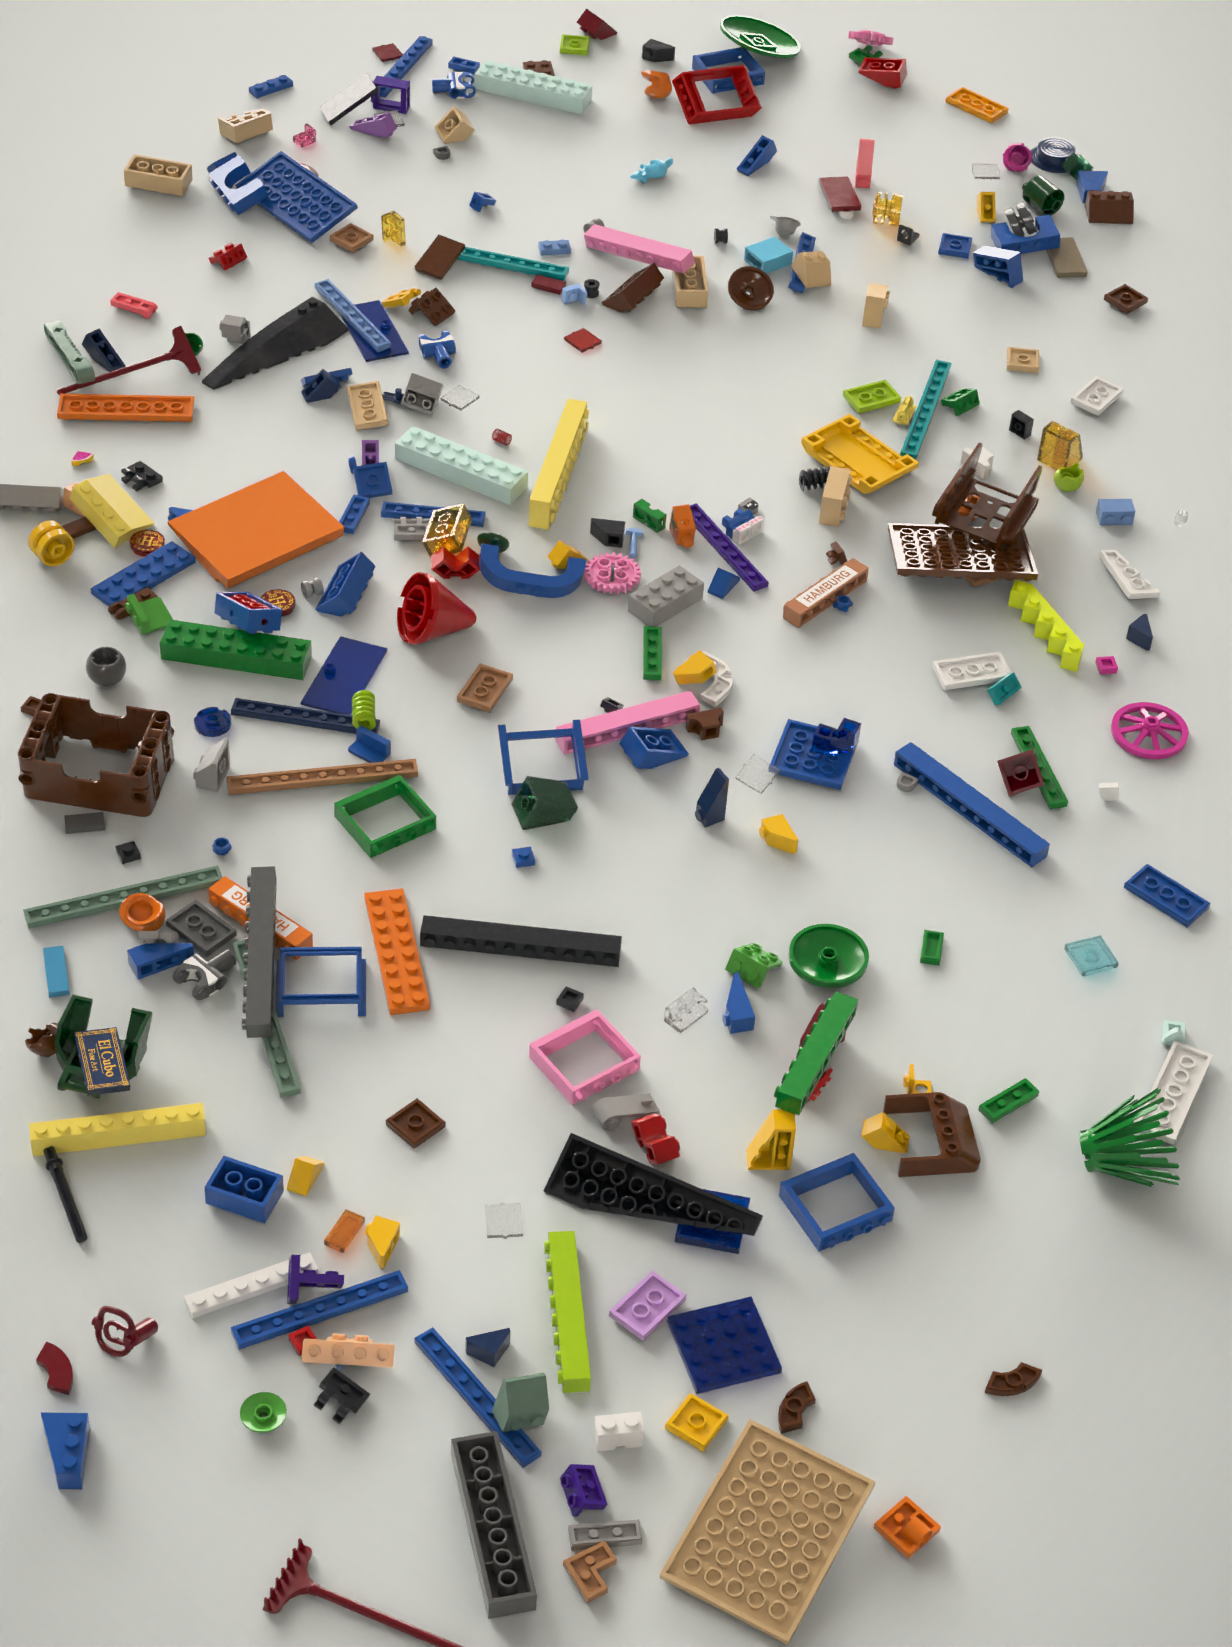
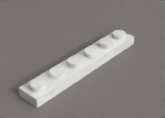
(244, 1287)

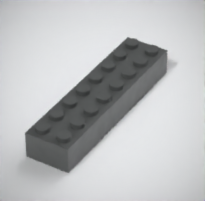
(493, 1525)

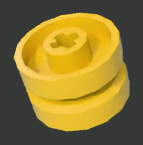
(51, 543)

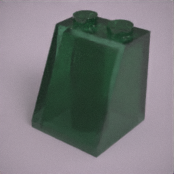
(543, 803)

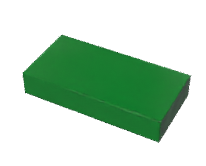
(931, 947)

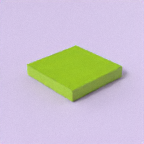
(574, 44)

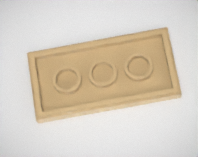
(367, 405)

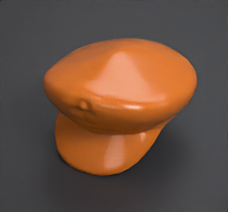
(142, 912)

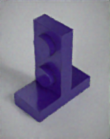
(309, 1278)

